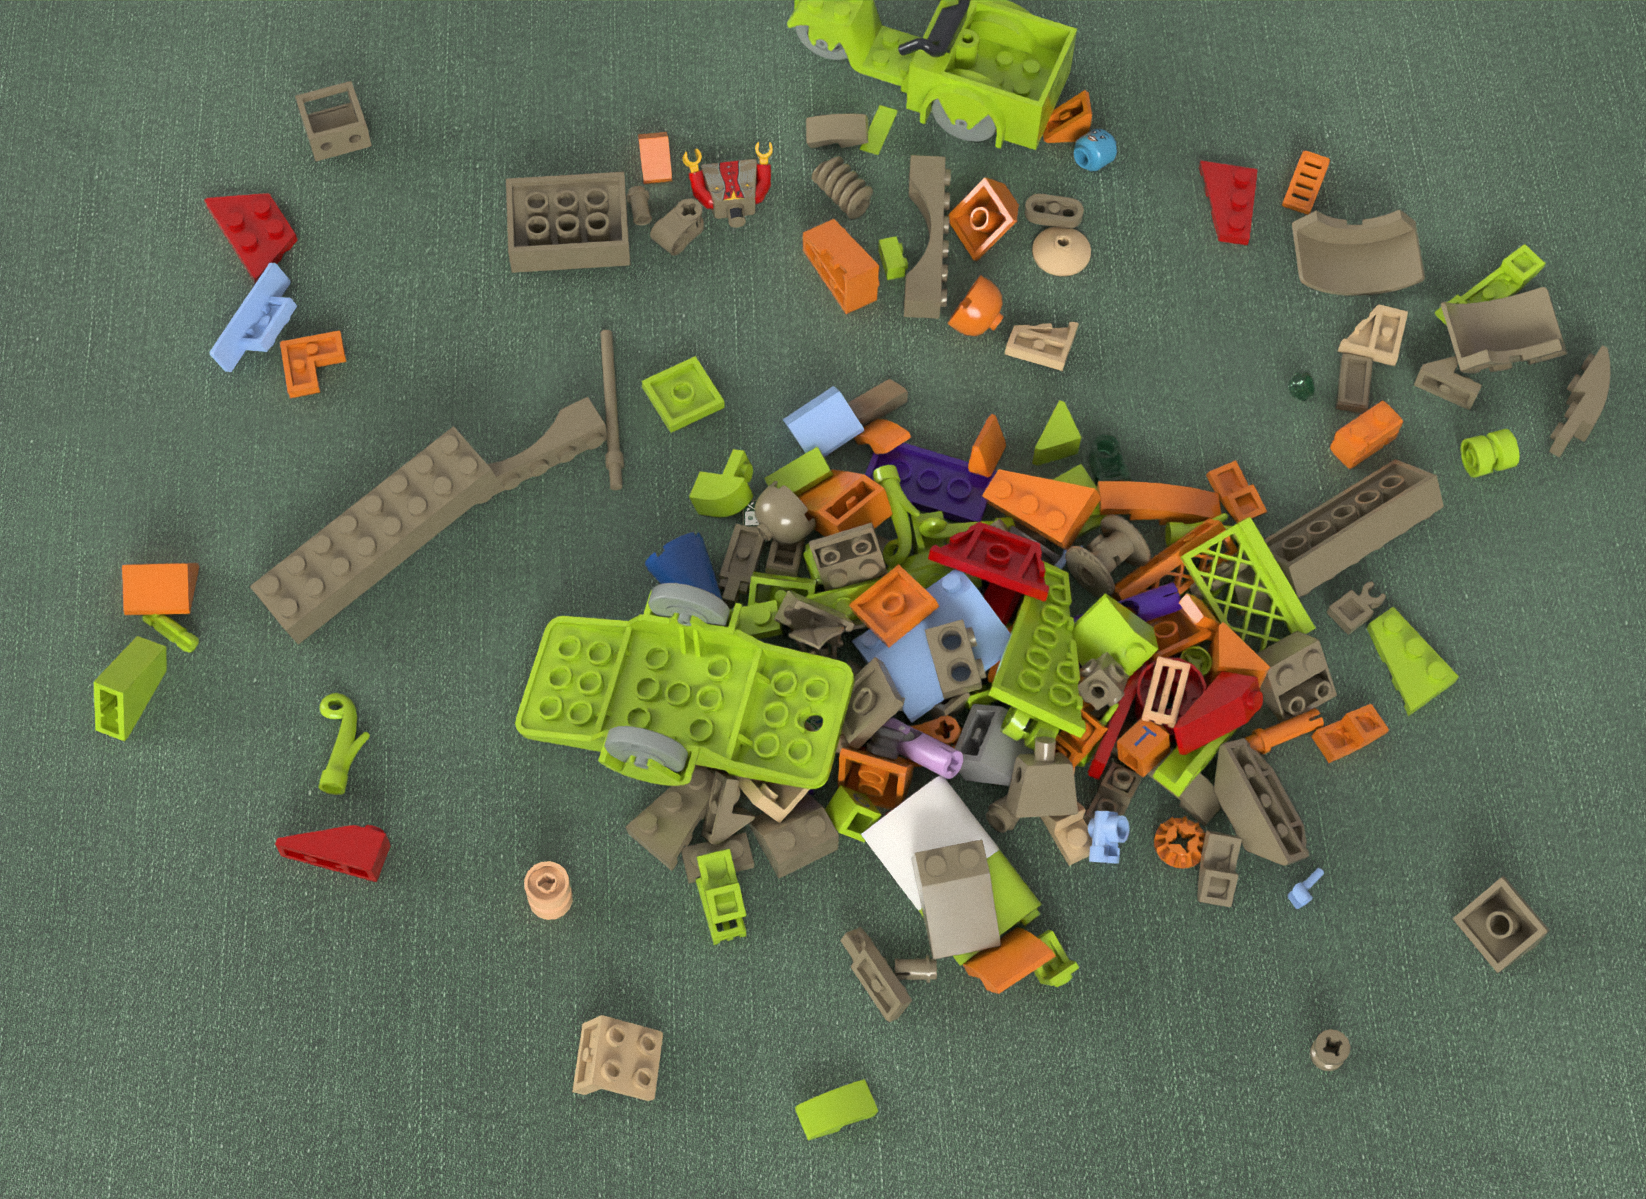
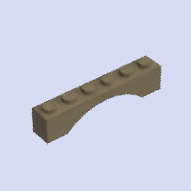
(924, 282)
(573, 432)

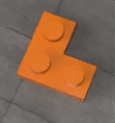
(304, 355)

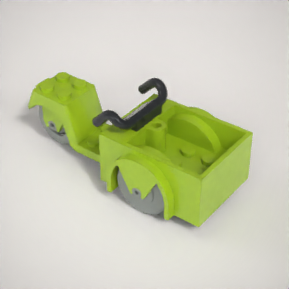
(978, 61)

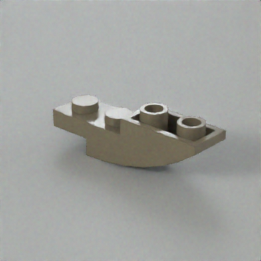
(1585, 401)

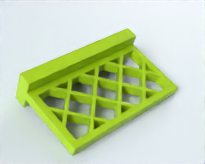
(1266, 570)

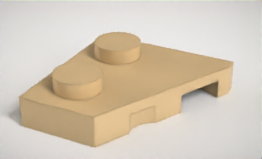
(1042, 344)

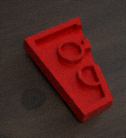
(1231, 199)

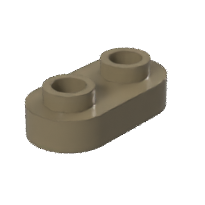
(1053, 211)

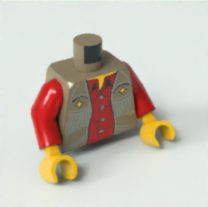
(732, 186)

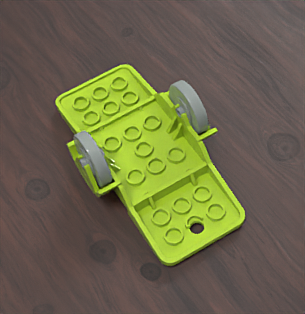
(685, 694)

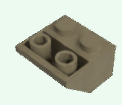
(848, 557)
(1296, 676)

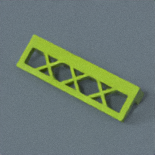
(1180, 770)

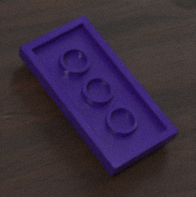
(936, 482)

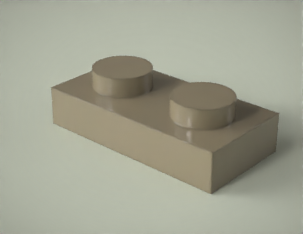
(737, 844)

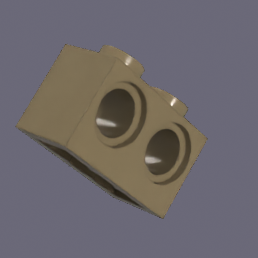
(948, 660)

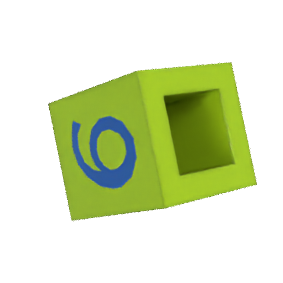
(852, 812)

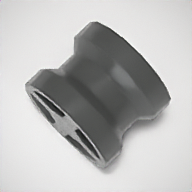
(885, 742)

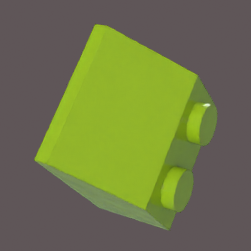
(1114, 630)

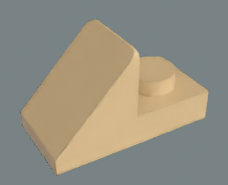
(1070, 835)

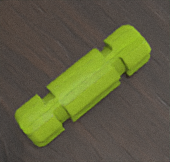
(172, 631)

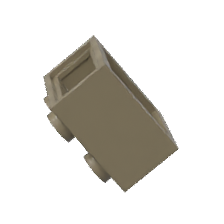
(336, 128)

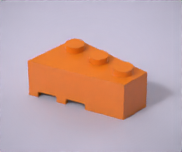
(1043, 505)

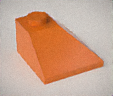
(984, 216)

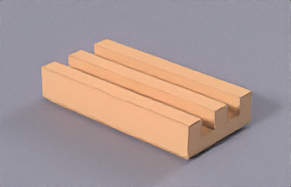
(1159, 717)

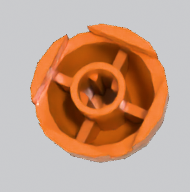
(978, 309)

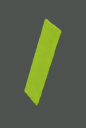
(879, 129)

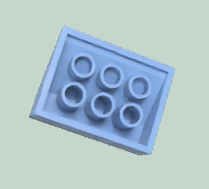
(910, 657)

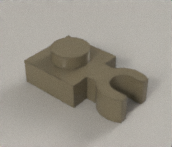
(1355, 610)

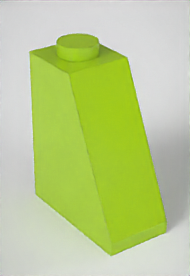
(127, 687)

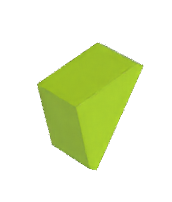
(1059, 437)

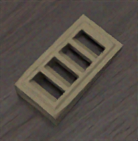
(780, 568)

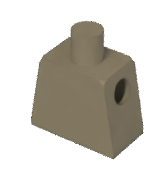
(1042, 783)

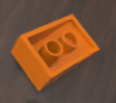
(878, 777)

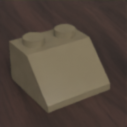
(799, 839)

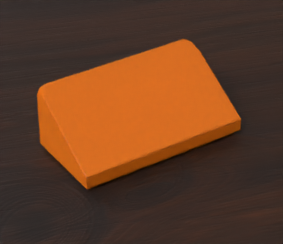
(987, 448)

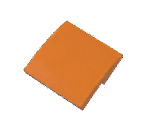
(1009, 963)

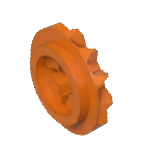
(1173, 853)

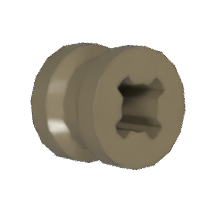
(1324, 1056)

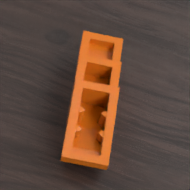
(1157, 501)

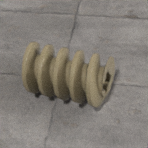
(843, 186)

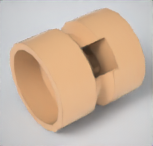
(548, 890)

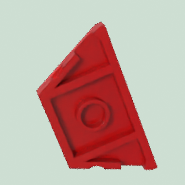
(253, 229)
(997, 558)

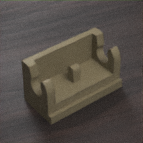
(804, 613)

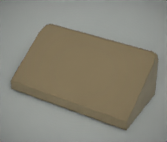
(878, 401)

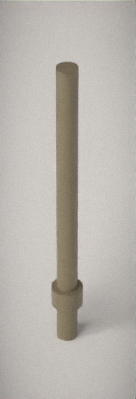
(614, 457)

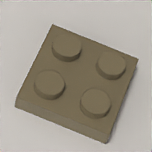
(871, 703)

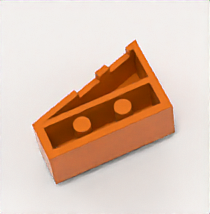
(842, 265)

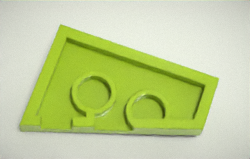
(1411, 661)

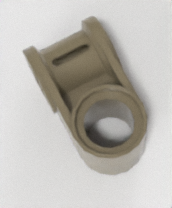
(679, 226)

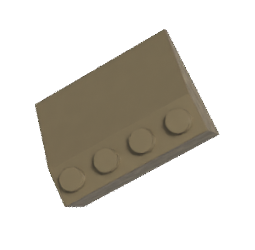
(567, 222)

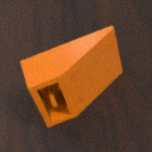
(846, 503)

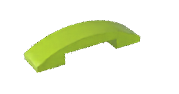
(1506, 281)

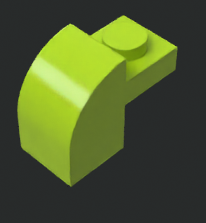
(724, 493)

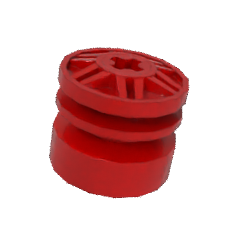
(1193, 690)

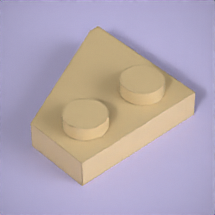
(1377, 335)

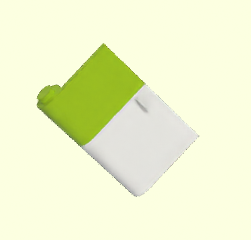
(939, 819)

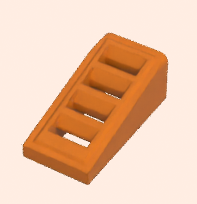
(1312, 166)

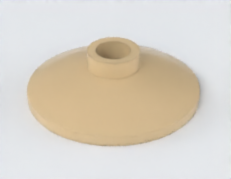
(1059, 259)

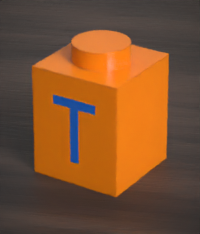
(1143, 746)

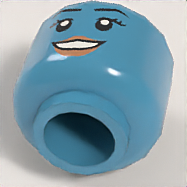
(1095, 150)

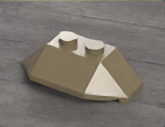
(1258, 805)

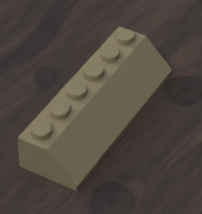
(1354, 524)

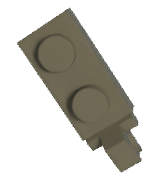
(740, 563)
(876, 975)

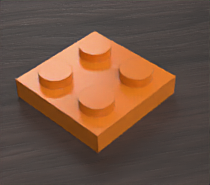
(893, 606)

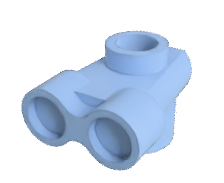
(1106, 832)

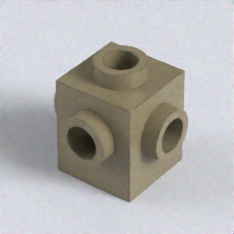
(1102, 681)

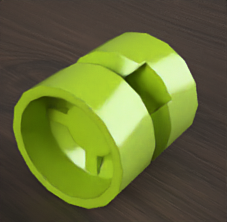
(1495, 451)
(1015, 723)

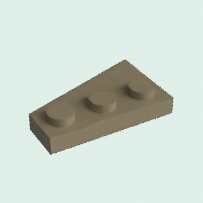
(672, 817)

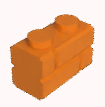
(1366, 434)

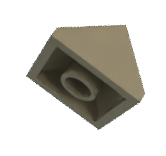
(1501, 925)

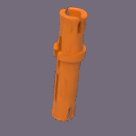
(1263, 740)

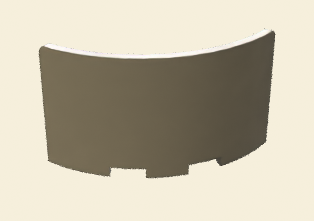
(1358, 258)
(1504, 331)

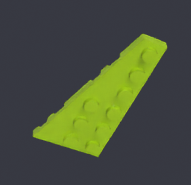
(1041, 659)

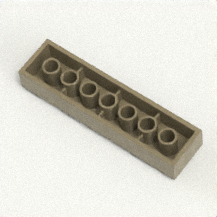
(375, 535)

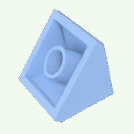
(824, 423)

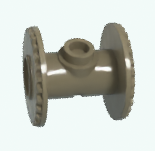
(1120, 544)

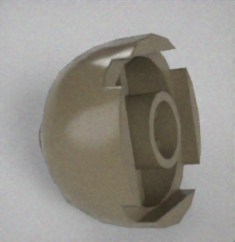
(782, 515)

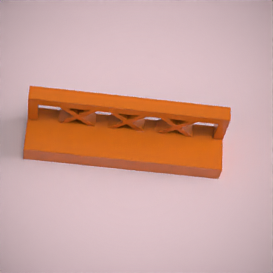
(1170, 559)

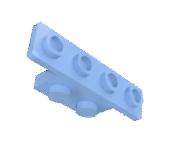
(256, 320)

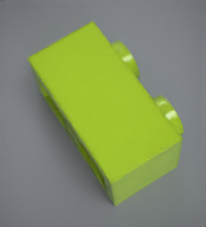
(892, 258)

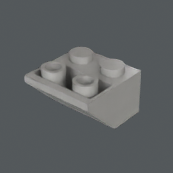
(986, 751)

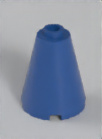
(685, 563)

